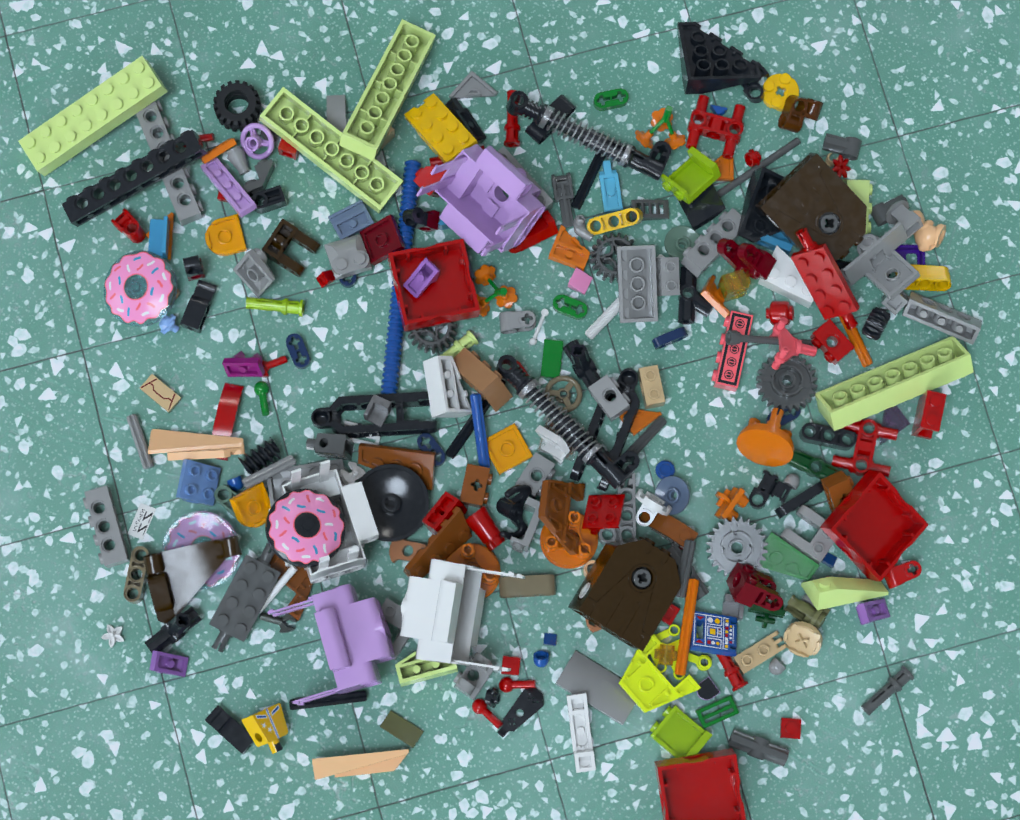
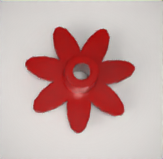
(840, 166)

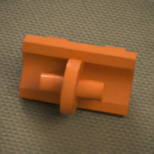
(728, 501)

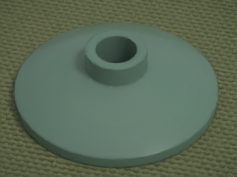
(679, 235)

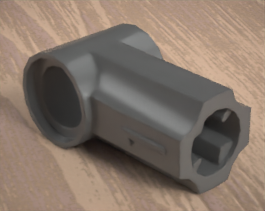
(847, 147)
(879, 211)

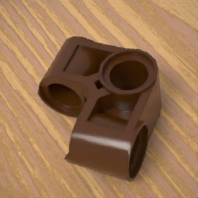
(792, 117)

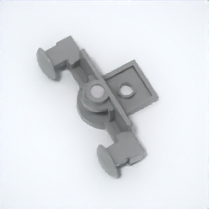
(878, 255)

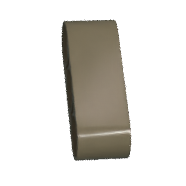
(139, 584)
(529, 587)

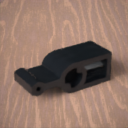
(272, 199)
(198, 306)
(230, 729)

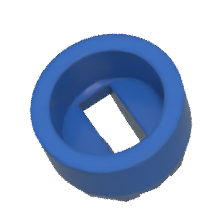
(235, 484)
(541, 658)

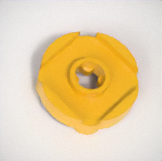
(775, 82)

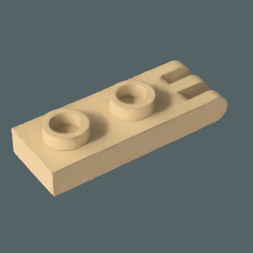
(759, 653)

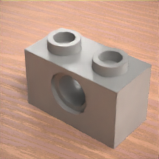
(614, 408)
(536, 464)

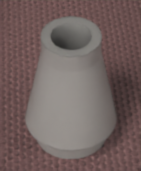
(238, 159)

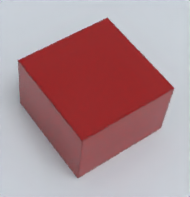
(513, 663)

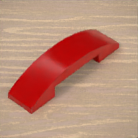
(227, 411)

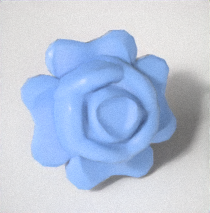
(168, 324)

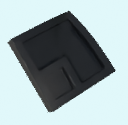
(703, 208)

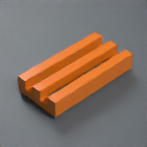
(224, 146)

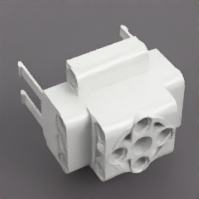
(357, 516)
(446, 612)

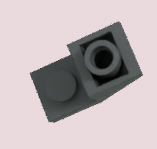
(264, 171)

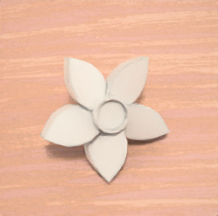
(113, 635)

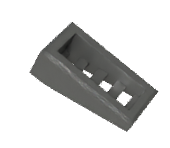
(642, 203)

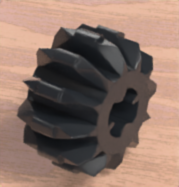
(876, 323)

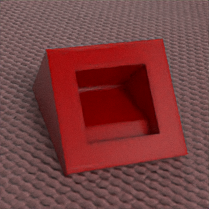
(325, 278)

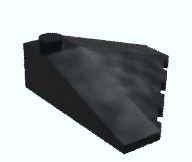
(710, 64)
(753, 222)

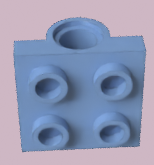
(198, 482)

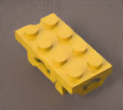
(440, 128)

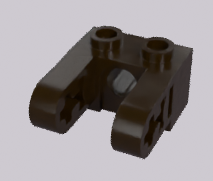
(279, 241)

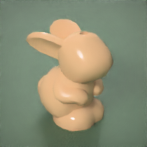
(928, 235)

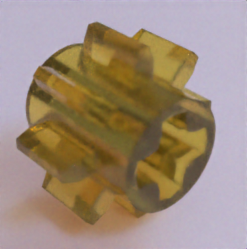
(666, 654)

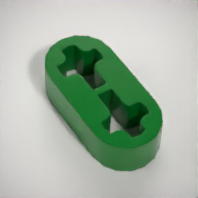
(609, 95)
(571, 303)

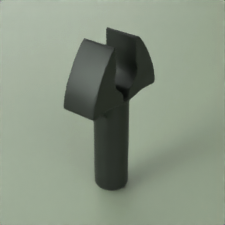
(279, 621)

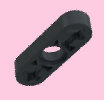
(799, 500)

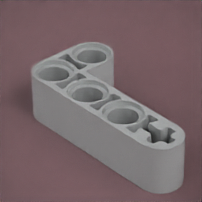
(629, 507)

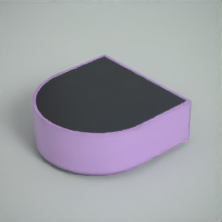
(708, 689)

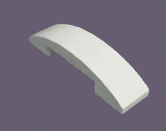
(580, 732)

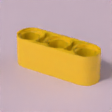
(607, 226)
(931, 278)

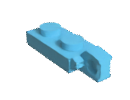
(610, 188)

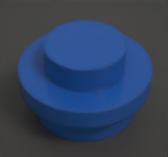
(664, 469)

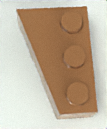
(482, 378)

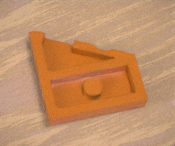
(568, 251)

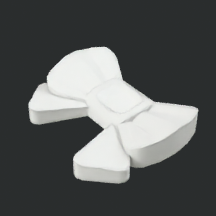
(349, 478)

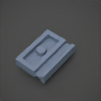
(351, 220)

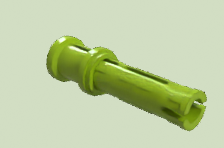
(284, 306)

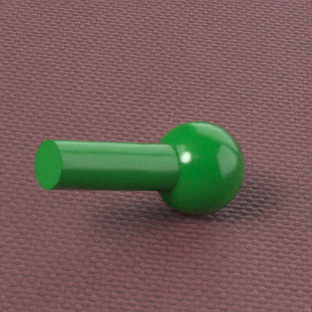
(261, 389)

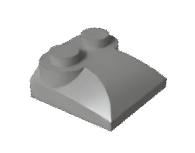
(348, 257)
(255, 271)

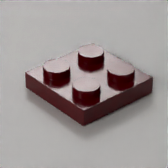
(382, 239)

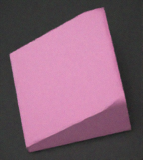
(580, 281)

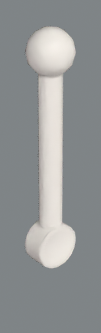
(544, 313)

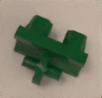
(766, 613)

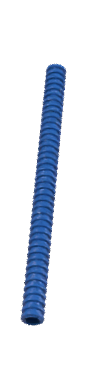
(395, 324)

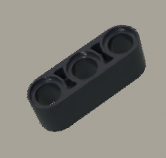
(560, 104)
(818, 438)

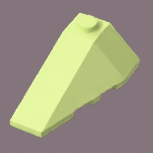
(839, 591)

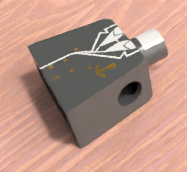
(331, 446)

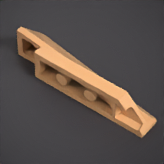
(193, 445)
(358, 764)

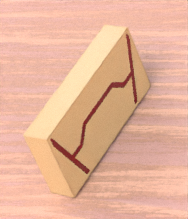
(160, 393)

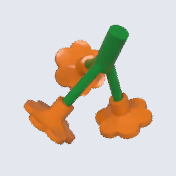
(660, 122)
(504, 295)

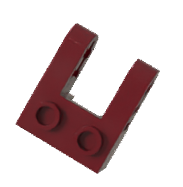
(753, 261)
(747, 589)

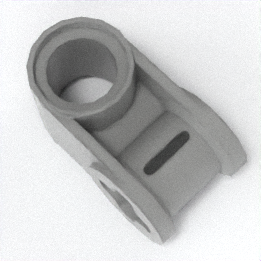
(515, 321)

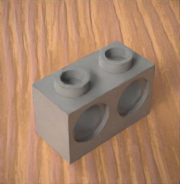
(667, 276)

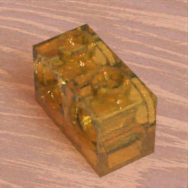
(734, 285)

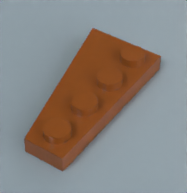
(418, 461)
(440, 546)

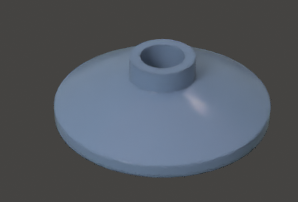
(666, 490)

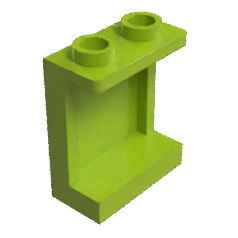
(691, 177)
(679, 733)

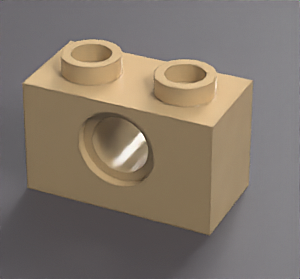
(651, 387)

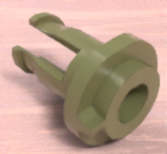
(805, 612)

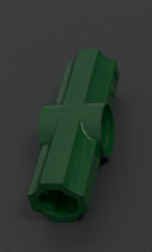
(803, 462)

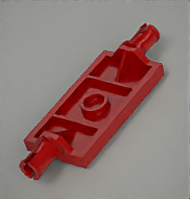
(825, 280)

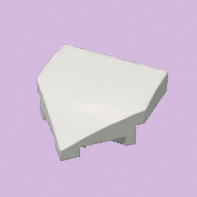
(554, 444)

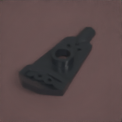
(525, 704)

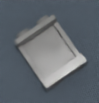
(523, 545)

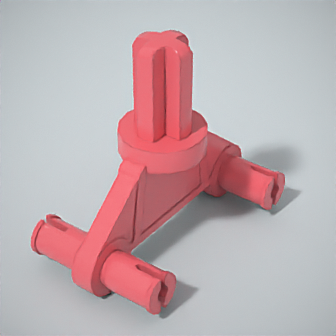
(788, 345)

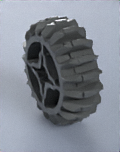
(607, 258)
(437, 342)

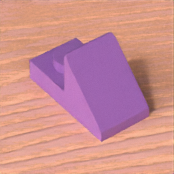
(421, 278)
(872, 611)
(168, 663)

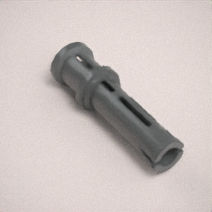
(894, 685)

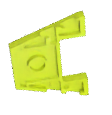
(648, 685)

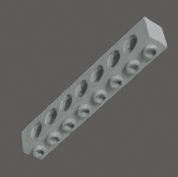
(185, 213)

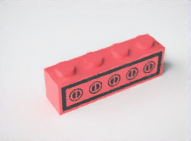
(731, 357)

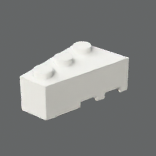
(786, 280)
(444, 388)

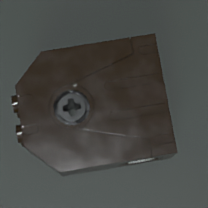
(808, 198)
(629, 590)

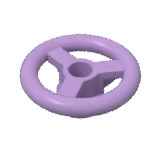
(249, 144)

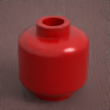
(780, 309)

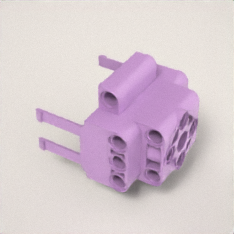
(477, 203)
(352, 637)

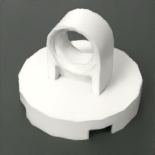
(651, 505)

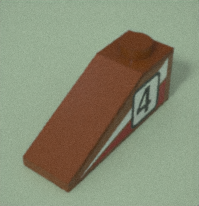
(670, 529)

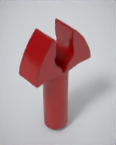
(273, 363)

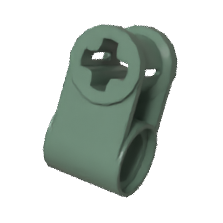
(225, 503)

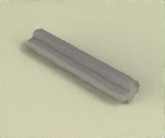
(140, 442)
(268, 471)

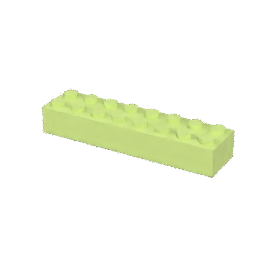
(387, 90)
(93, 116)
(320, 144)
(894, 383)

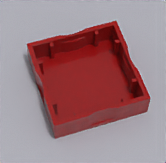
(444, 301)
(874, 525)
(700, 787)

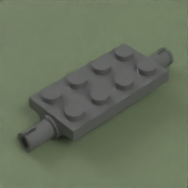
(244, 598)

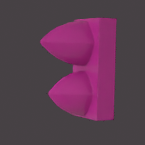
(244, 367)

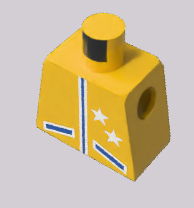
(267, 727)

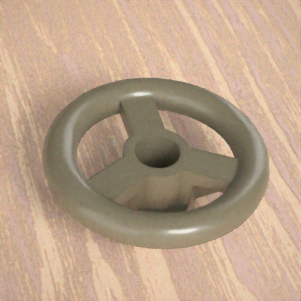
(571, 382)

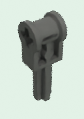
(563, 194)

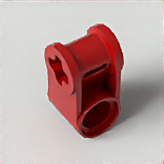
(127, 225)
(899, 574)

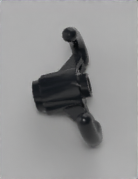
(513, 509)

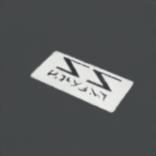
(141, 521)

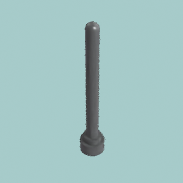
(733, 338)

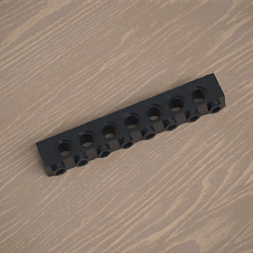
(144, 179)

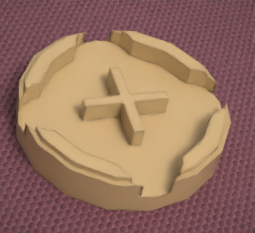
(803, 639)

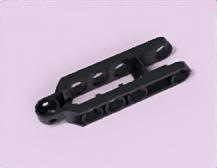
(627, 384)
(331, 416)

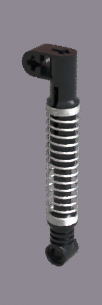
(624, 154)
(592, 452)

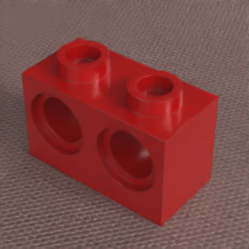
(441, 511)

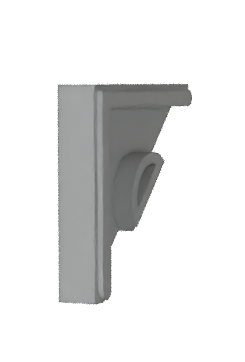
(473, 87)

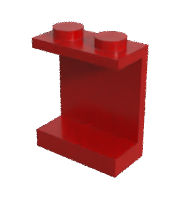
(928, 414)

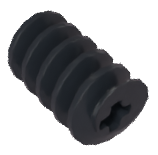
(261, 456)

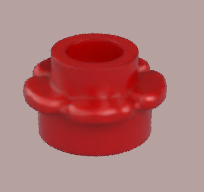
(752, 158)

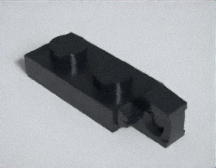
(466, 119)

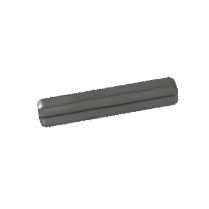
(647, 436)
(685, 566)

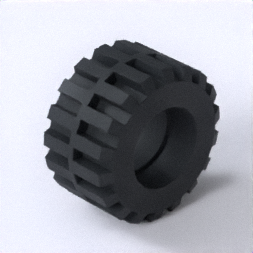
(233, 92)

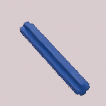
(479, 430)

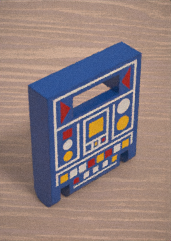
(718, 634)

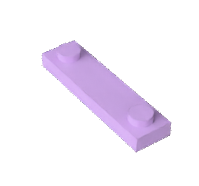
(228, 187)

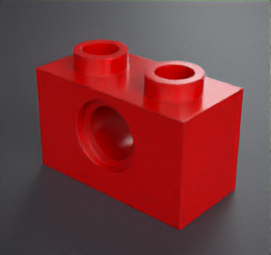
(842, 344)

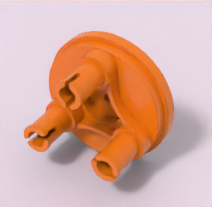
(766, 442)
(556, 552)
(481, 557)

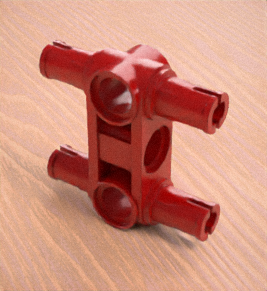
(715, 126)
(865, 448)

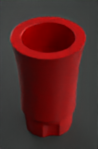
(485, 528)

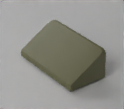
(401, 729)

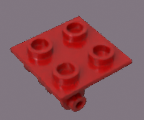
(603, 512)

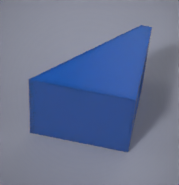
(718, 110)
(829, 560)
(550, 639)

